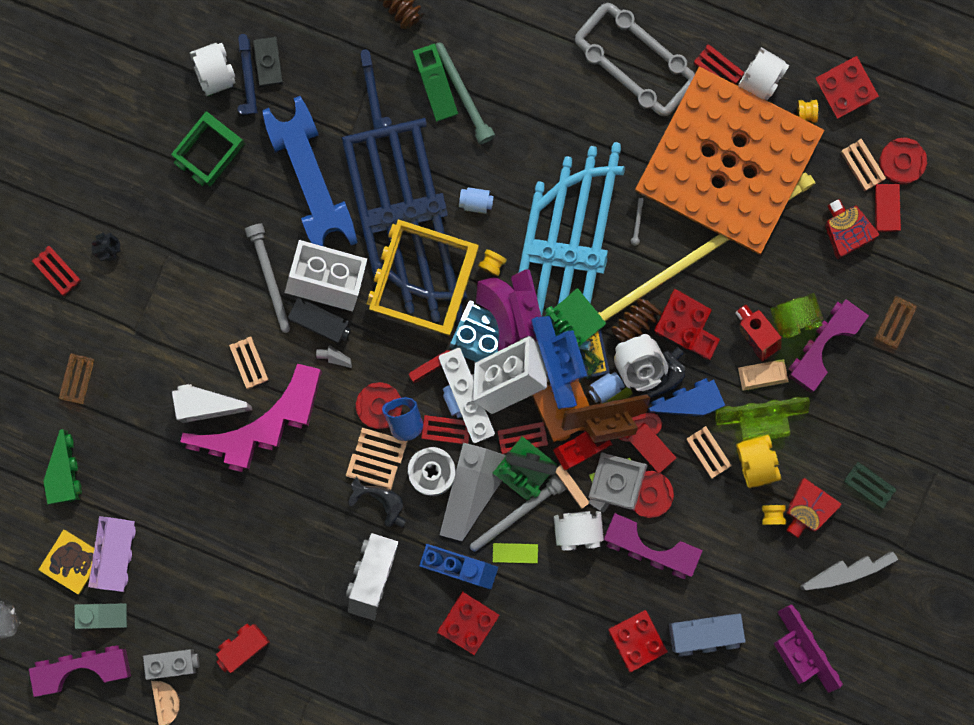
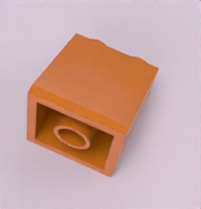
(552, 415)

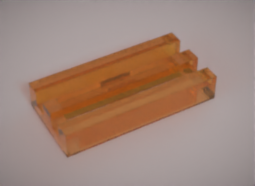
(887, 340)
(67, 377)

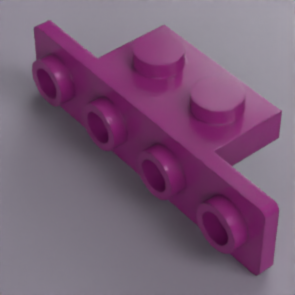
(524, 303)
(803, 653)

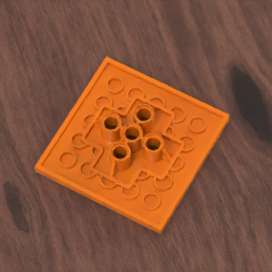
(774, 147)

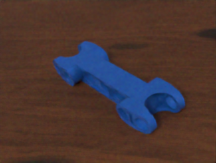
(294, 137)

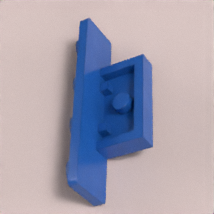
(561, 360)

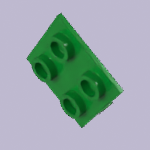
(575, 315)
(520, 479)

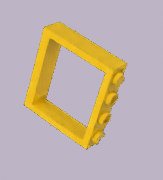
(388, 256)

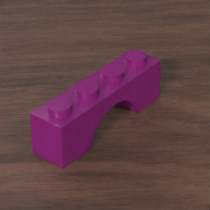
(810, 369)
(623, 534)
(49, 678)

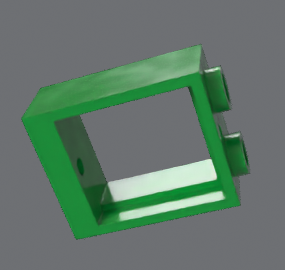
(205, 121)

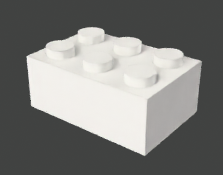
(326, 275)
(509, 375)

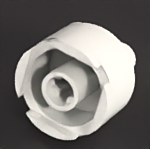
(212, 68)
(763, 74)
(640, 362)
(426, 459)
(578, 529)

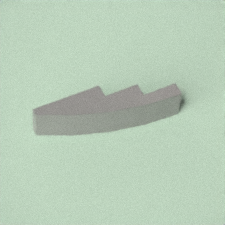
(840, 573)

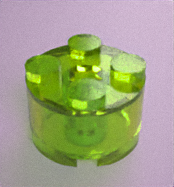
(796, 315)

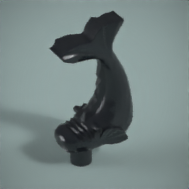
(674, 376)
(391, 501)

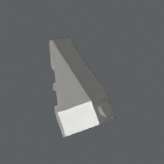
(470, 489)

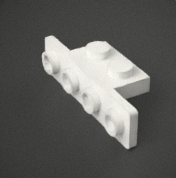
(463, 390)

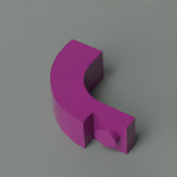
(494, 296)

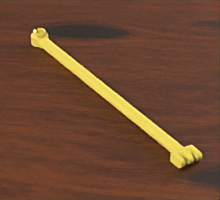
(804, 183)

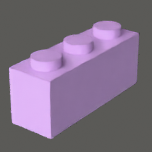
(112, 554)

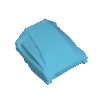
(476, 333)

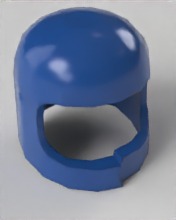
(405, 426)

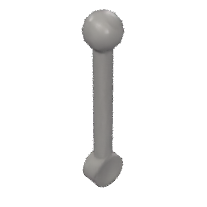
(635, 240)

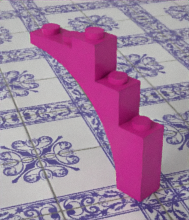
(239, 444)

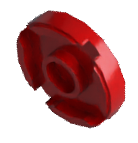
(903, 161)
(371, 401)
(655, 495)

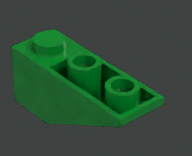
(435, 82)
(60, 476)

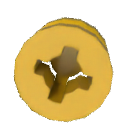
(808, 110)
(492, 263)
(773, 515)

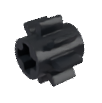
(106, 246)

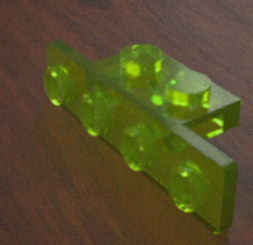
(763, 418)

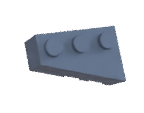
(707, 634)

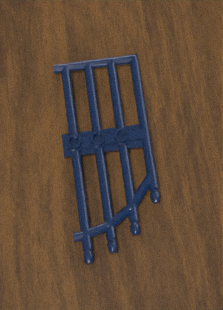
(410, 211)

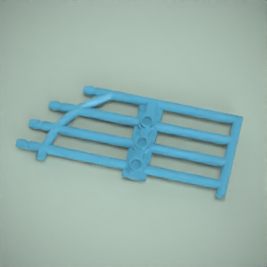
(571, 255)

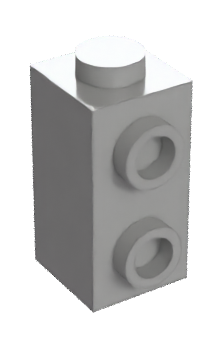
(170, 664)

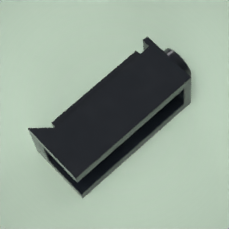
(319, 321)

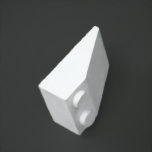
(198, 404)

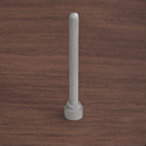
(256, 235)
(553, 487)

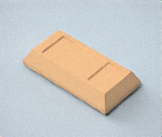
(763, 374)

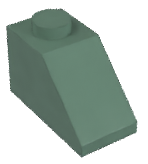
(100, 616)

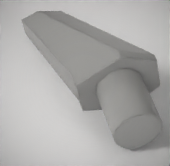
(334, 356)

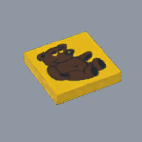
(69, 562)

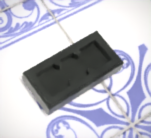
(268, 61)
(532, 462)

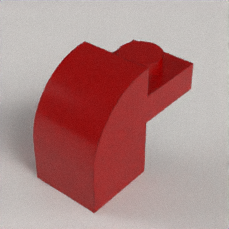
(579, 450)

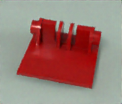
(849, 84)
(682, 319)
(468, 623)
(637, 641)

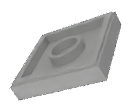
(617, 481)

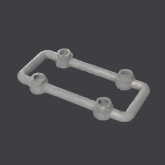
(595, 55)

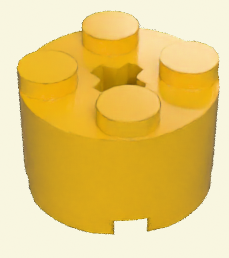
(758, 461)

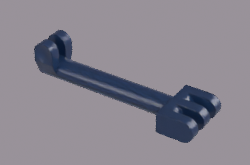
(245, 49)
(378, 122)

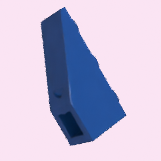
(696, 402)
(458, 566)

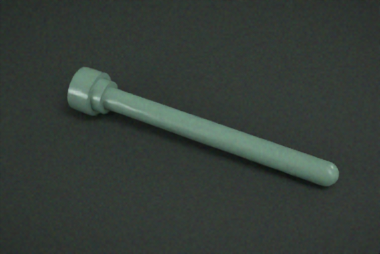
(483, 132)

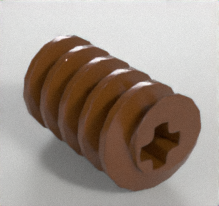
(404, 12)
(635, 321)

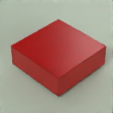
(704, 344)

